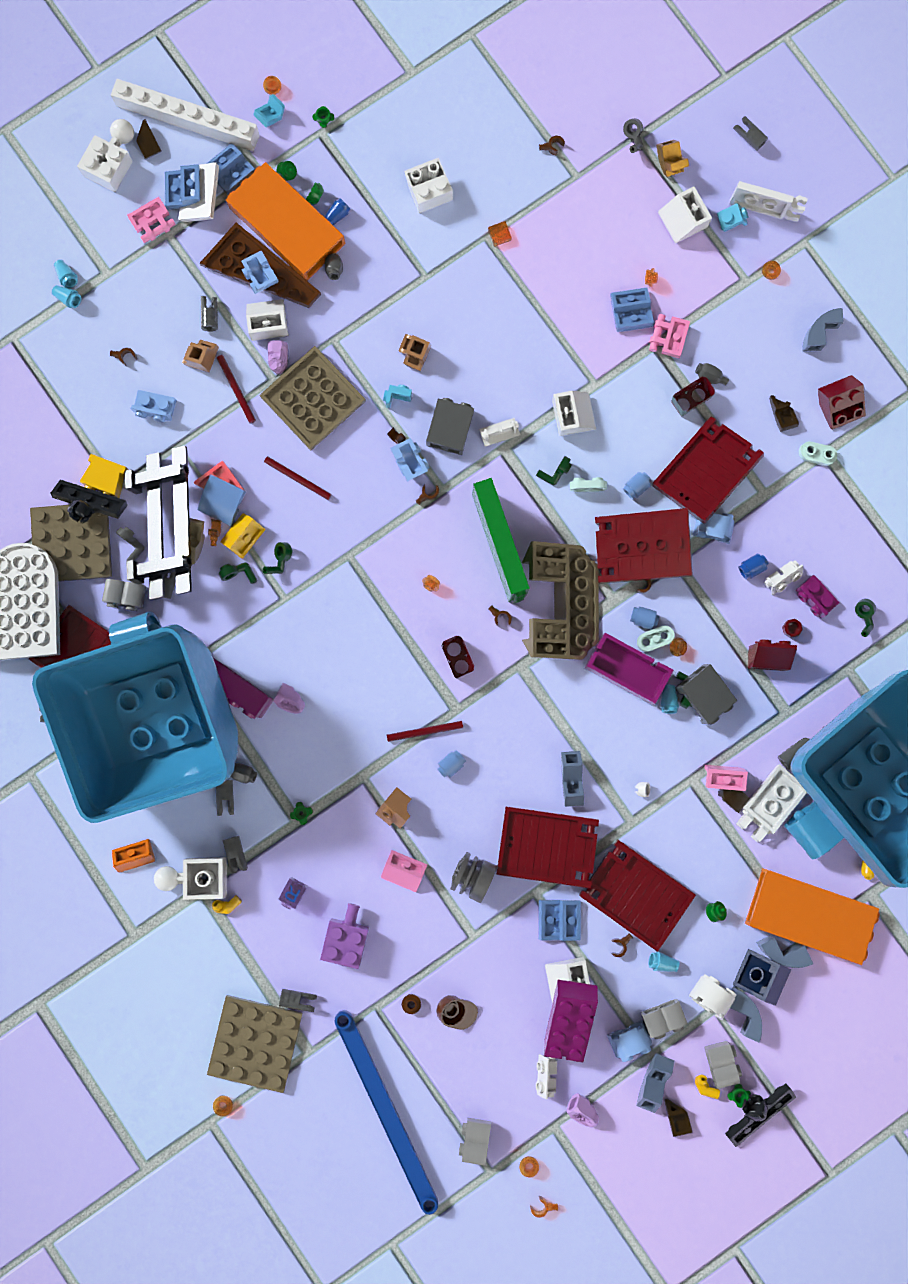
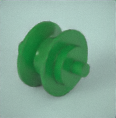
(287, 170)
(716, 911)

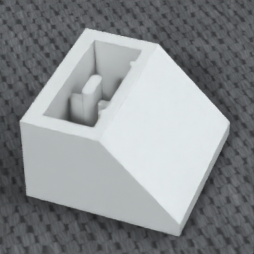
(429, 185)
(685, 215)
(266, 320)
(573, 412)
(569, 970)

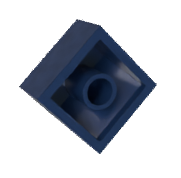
(762, 977)

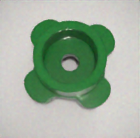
(323, 111)
(306, 812)
(738, 1089)

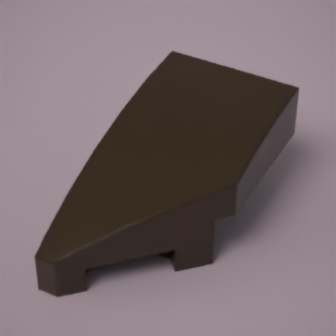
(147, 141)
(783, 414)
(734, 798)
(678, 1119)

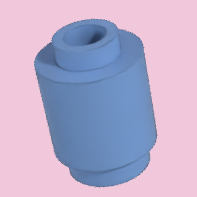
(637, 485)
(644, 617)
(451, 764)

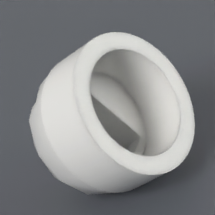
(643, 789)

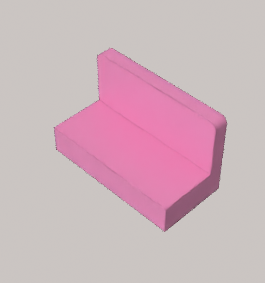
(726, 777)
(403, 871)

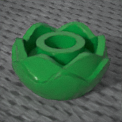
(315, 194)

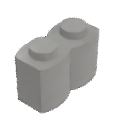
(124, 593)
(664, 1018)
(722, 1064)
(476, 1141)

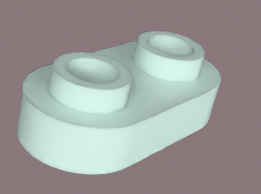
(818, 453)
(595, 485)
(655, 639)

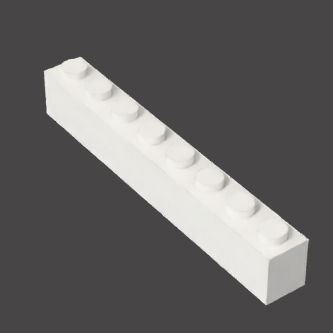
(185, 114)

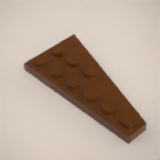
(238, 245)

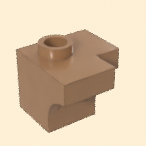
(415, 351)
(200, 355)
(395, 808)

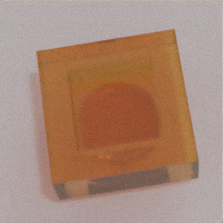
(499, 233)

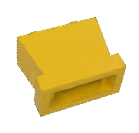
(104, 476)

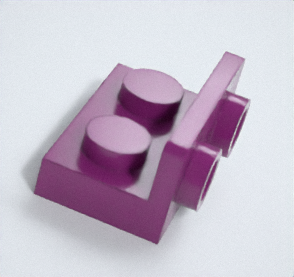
(817, 597)

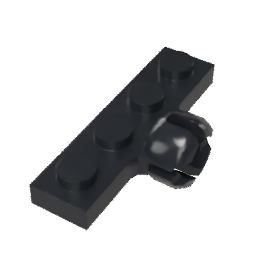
(87, 501)
(758, 1112)

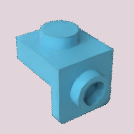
(270, 112)
(732, 217)
(397, 392)

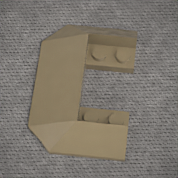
(575, 601)

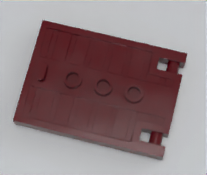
(707, 470)
(644, 546)
(77, 637)
(547, 847)
(638, 895)

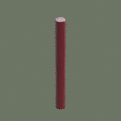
(236, 389)
(298, 478)
(424, 731)

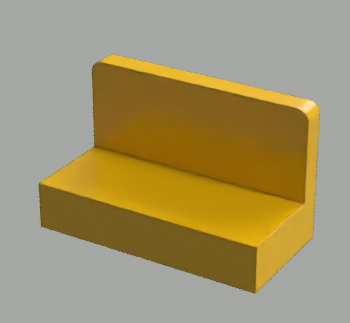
(242, 535)

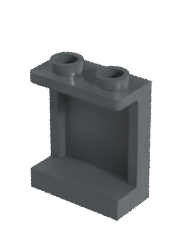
(450, 426)
(707, 694)

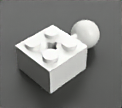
(106, 161)
(194, 886)

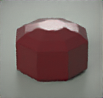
(792, 628)

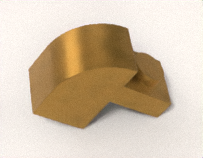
(671, 158)

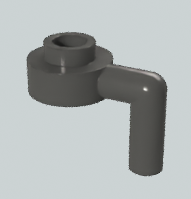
(635, 135)
(127, 535)

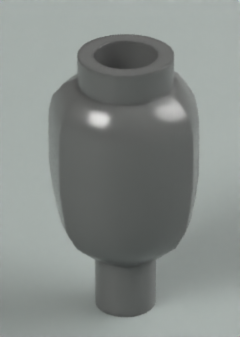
(333, 266)
(712, 373)
(243, 773)

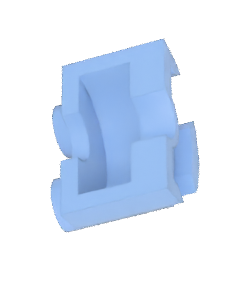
(259, 271)
(409, 460)
(717, 527)
(630, 1041)

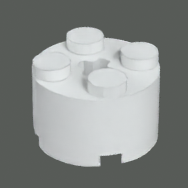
(712, 996)

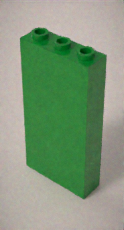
(500, 540)

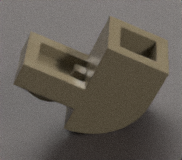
(196, 538)

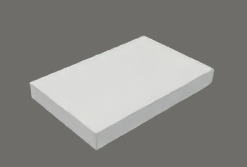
(208, 186)

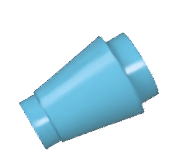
(65, 274)
(67, 296)
(669, 700)
(662, 962)

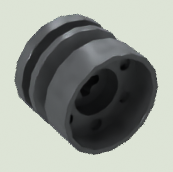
(473, 877)

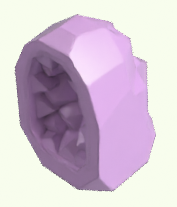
(278, 356)
(289, 699)
(582, 1111)

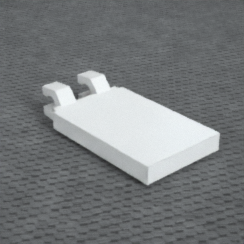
(768, 201)
(772, 803)

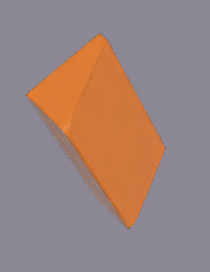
(133, 856)

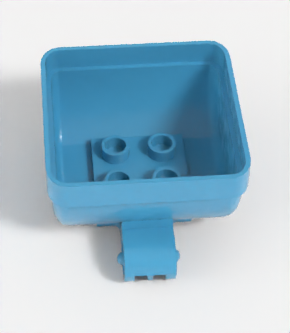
(138, 719)
(859, 782)

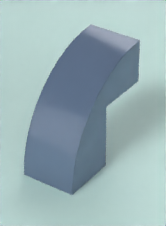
(816, 335)
(572, 778)
(793, 957)
(753, 1024)
(654, 1081)

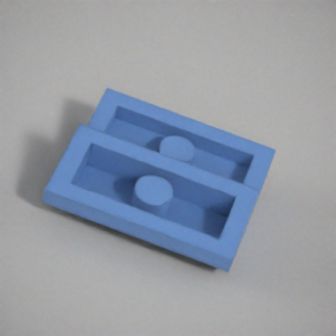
(232, 168)
(182, 186)
(632, 309)
(221, 500)
(560, 920)

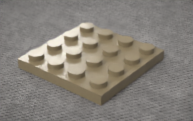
(312, 398)
(76, 548)
(254, 1043)

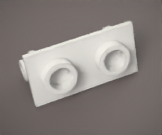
(499, 432)
(791, 573)
(545, 1085)

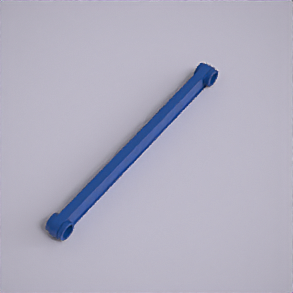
(386, 1112)

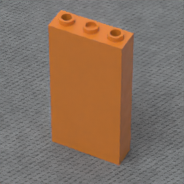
(285, 221)
(812, 916)

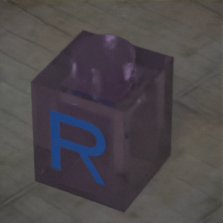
(292, 893)

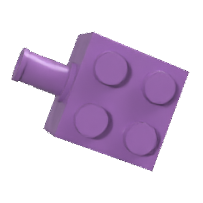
(345, 940)

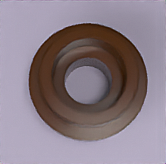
(411, 997)

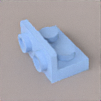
(153, 405)

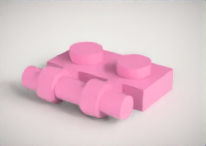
(148, 215)
(675, 337)

